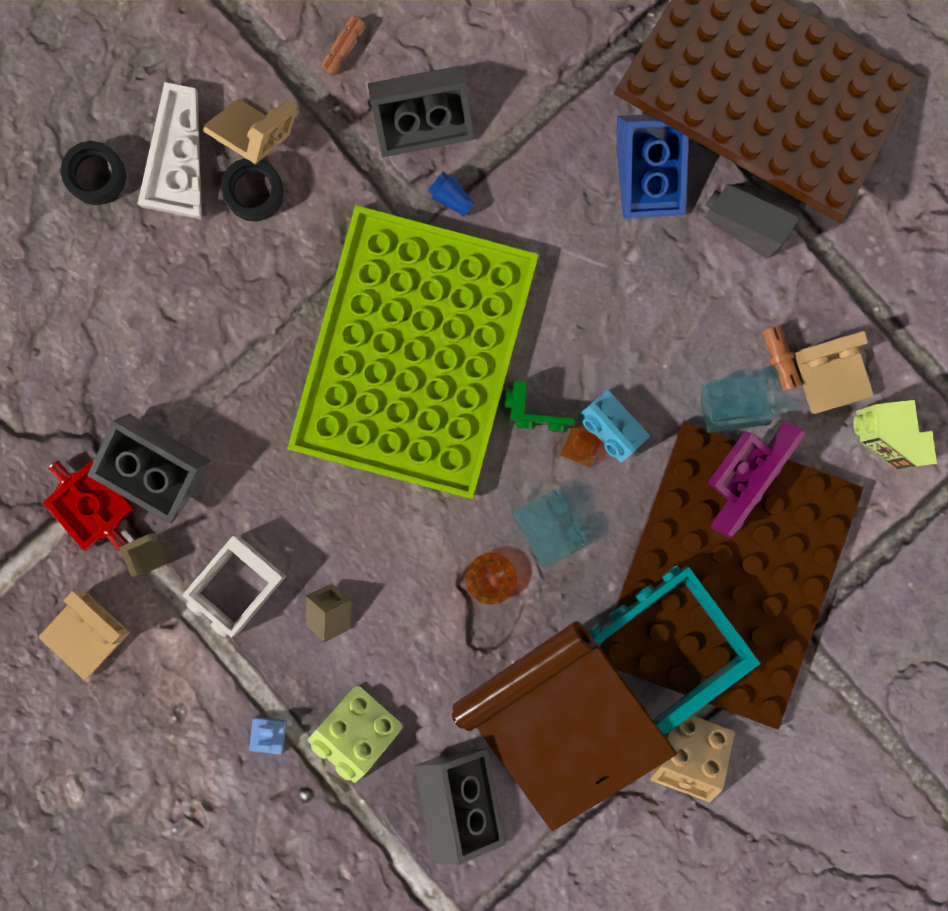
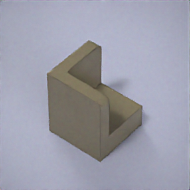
(144, 555)
(328, 612)

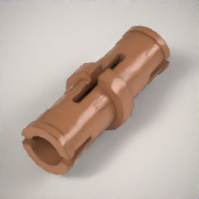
(782, 358)

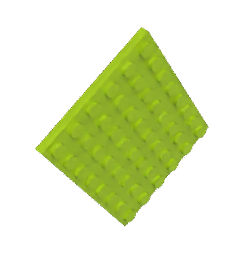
(413, 352)

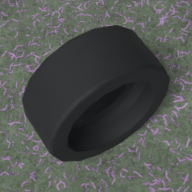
(81, 152)
(261, 212)

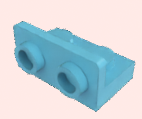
(613, 426)

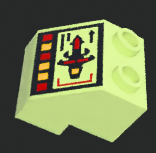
(894, 434)

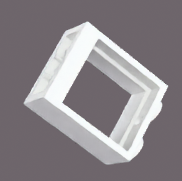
(200, 605)

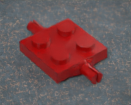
(87, 507)

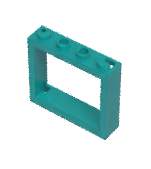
(714, 684)

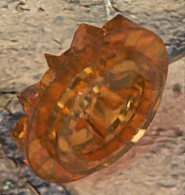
(506, 582)

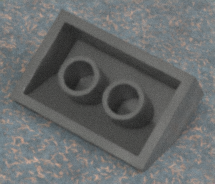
(421, 111)
(148, 467)
(460, 806)

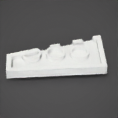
(173, 161)

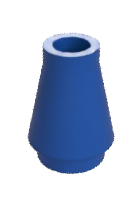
(451, 194)

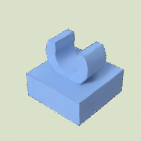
(267, 735)

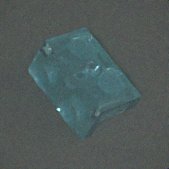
(735, 404)
(550, 528)

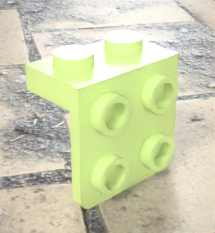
(355, 734)

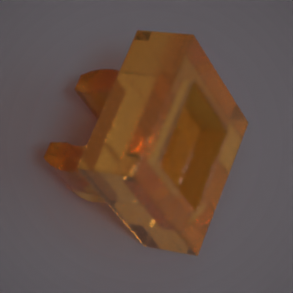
(580, 447)

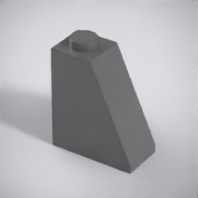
(755, 216)

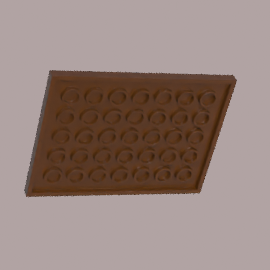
(771, 94)
(762, 579)

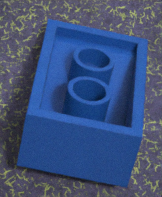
(651, 167)

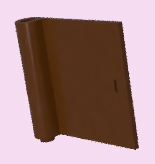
(564, 724)

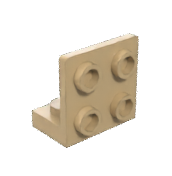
(251, 131)
(834, 373)
(83, 633)
(700, 759)

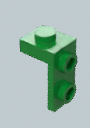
(516, 401)

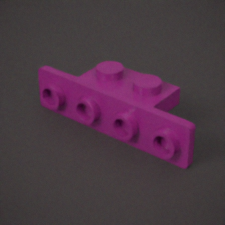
(748, 474)

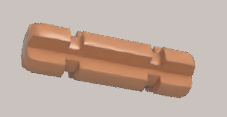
(343, 45)

